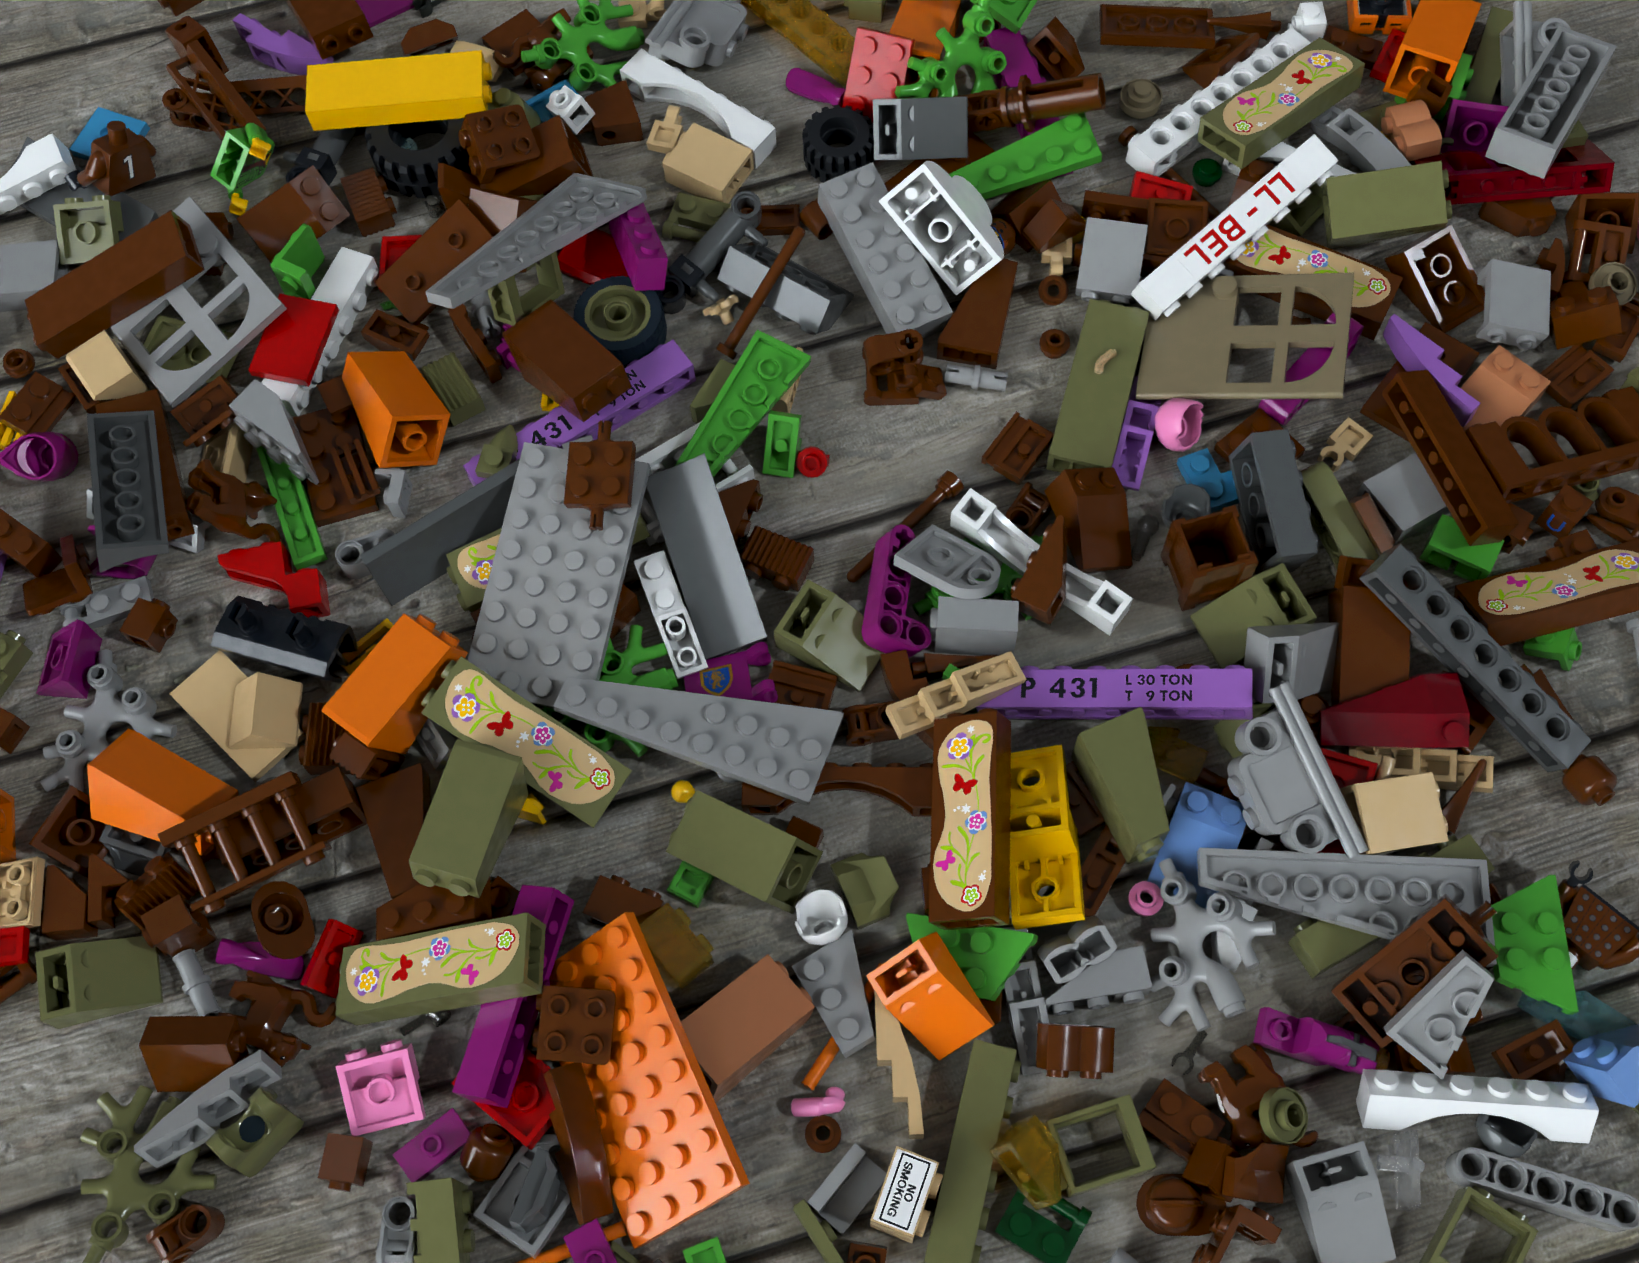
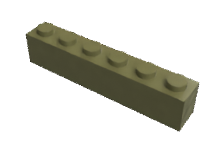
(1326, 944)
(969, 1161)

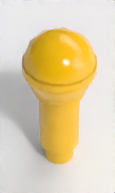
(682, 791)

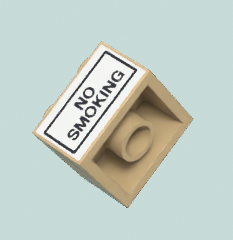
(904, 1195)

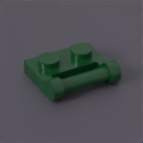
(1038, 1234)

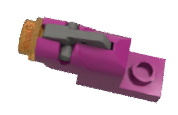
(1318, 1042)

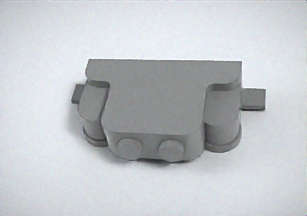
(698, 32)
(1522, 46)
(1288, 781)

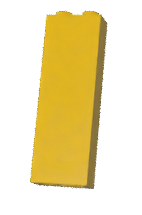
(397, 90)

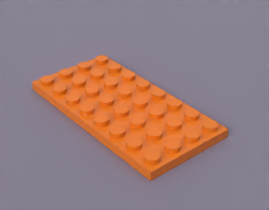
(651, 1099)

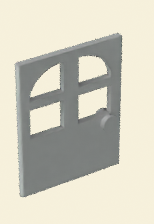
(262, 310)

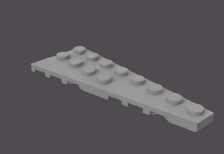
(550, 224)
(745, 739)
(1358, 893)

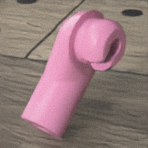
(819, 1106)

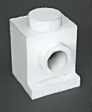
(1309, 20)
(564, 103)

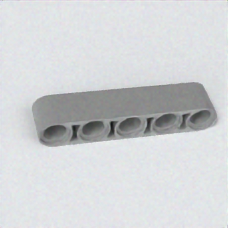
(1560, 1186)

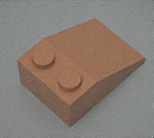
(1503, 388)

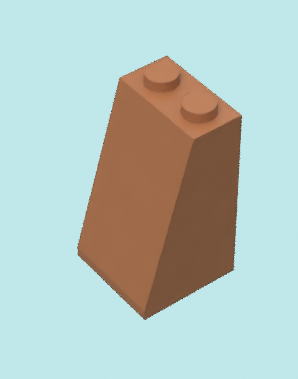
(746, 1024)

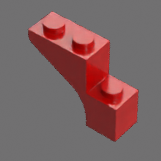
(271, 568)

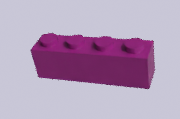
(640, 249)

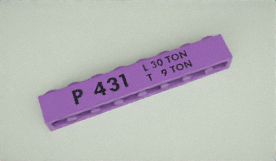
(652, 381)
(1113, 692)

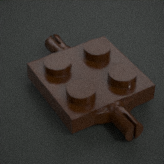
(600, 475)

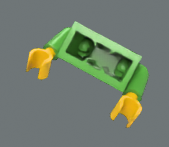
(241, 161)

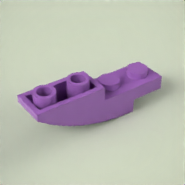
(284, 52)

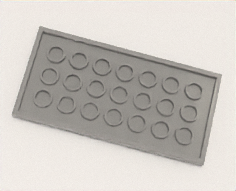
(552, 582)

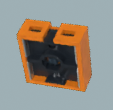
(1382, 15)

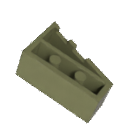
(442, 1221)

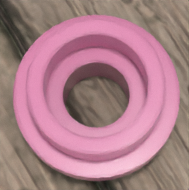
(1138, 905)

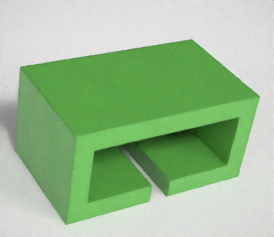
(1448, 543)

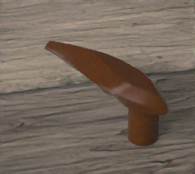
(1615, 531)

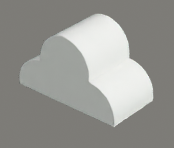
(946, 224)

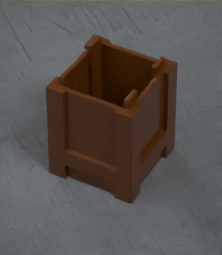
(1207, 556)

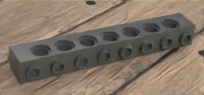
(1481, 676)

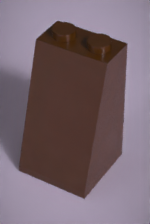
(559, 158)
(566, 361)
(1370, 644)

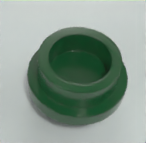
(1206, 172)

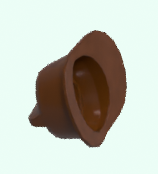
(282, 920)
(1175, 1206)

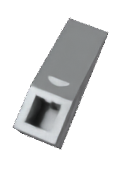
(1116, 978)

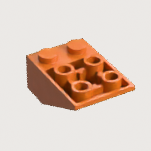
(931, 996)

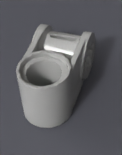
(354, 548)
(396, 1236)

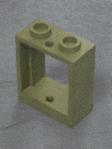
(510, 308)
(1133, 1135)
(1482, 1203)

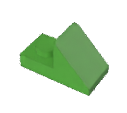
(782, 444)

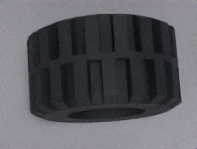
(834, 127)

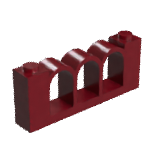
(1481, 179)

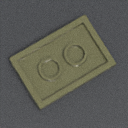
(189, 355)

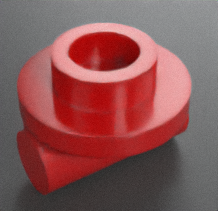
(812, 461)

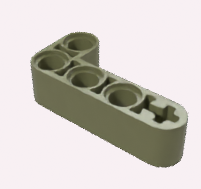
(1333, 515)

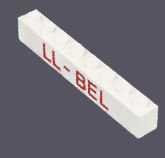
(1234, 227)

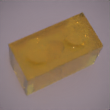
(676, 945)

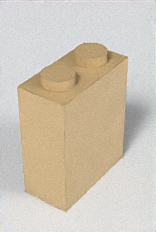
(708, 164)
(1397, 812)

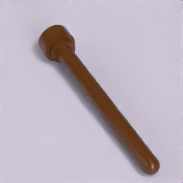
(948, 486)

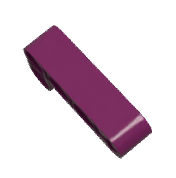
(1309, 362)
(887, 597)

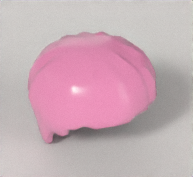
(1179, 423)

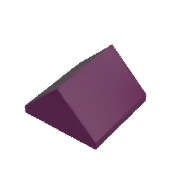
(1470, 124)
(68, 660)

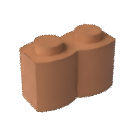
(1412, 130)

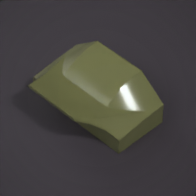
(866, 887)

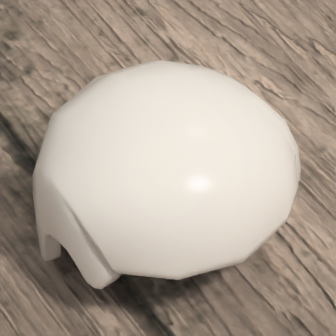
(821, 917)

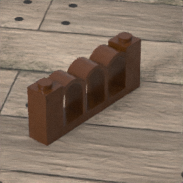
(1614, 412)

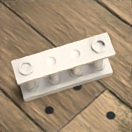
(665, 457)

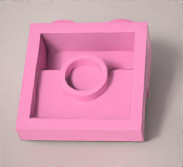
(380, 1087)

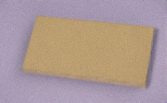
(210, 700)
(21, 892)

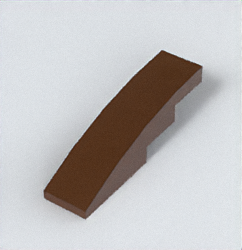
(581, 1143)

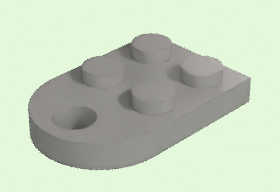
(949, 564)
(500, 1201)

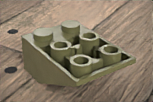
(1259, 601)
(827, 636)
(97, 980)

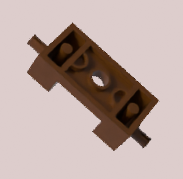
(1377, 987)

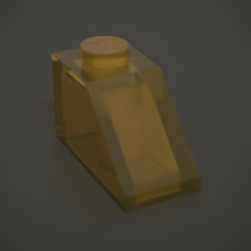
(1031, 1161)

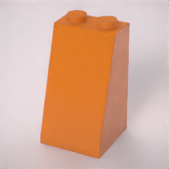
(921, 22)
(1432, 43)
(395, 408)
(386, 690)
(151, 788)

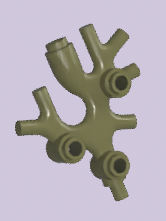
(123, 1186)

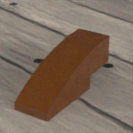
(900, 684)

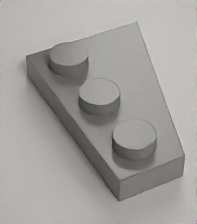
(838, 992)
(1438, 1014)

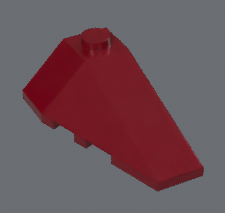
(1413, 714)

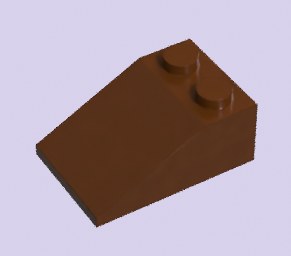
(297, 202)
(1439, 278)
(1094, 517)

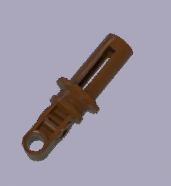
(1034, 102)

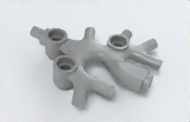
(107, 709)
(1193, 966)

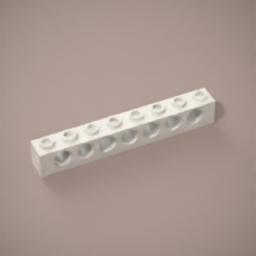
(1177, 133)

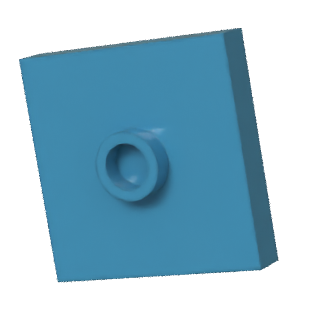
(97, 127)

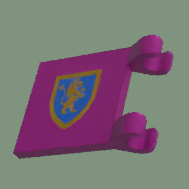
(731, 676)

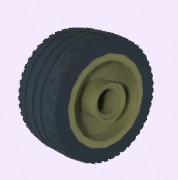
(622, 319)

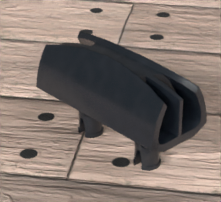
(283, 638)

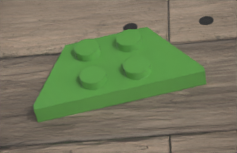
(1534, 945)
(982, 953)

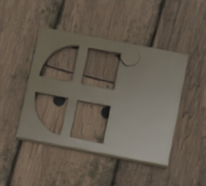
(1193, 346)

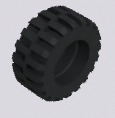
(415, 169)

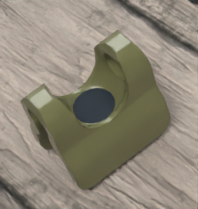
(256, 1134)

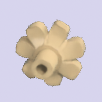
(722, 309)

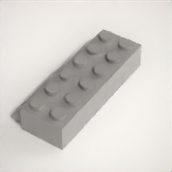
(1550, 102)
(882, 254)

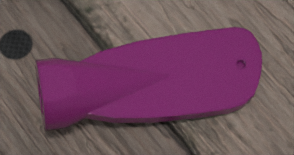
(814, 87)
(255, 958)

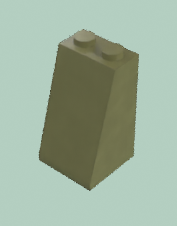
(1385, 204)
(1124, 783)
(469, 819)
(744, 851)

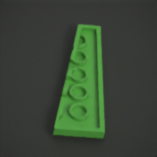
(1035, 158)
(748, 395)

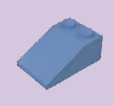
(1198, 822)
(1609, 1065)

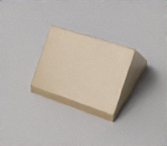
(105, 369)
(229, 452)
(266, 713)

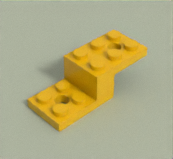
(1043, 842)

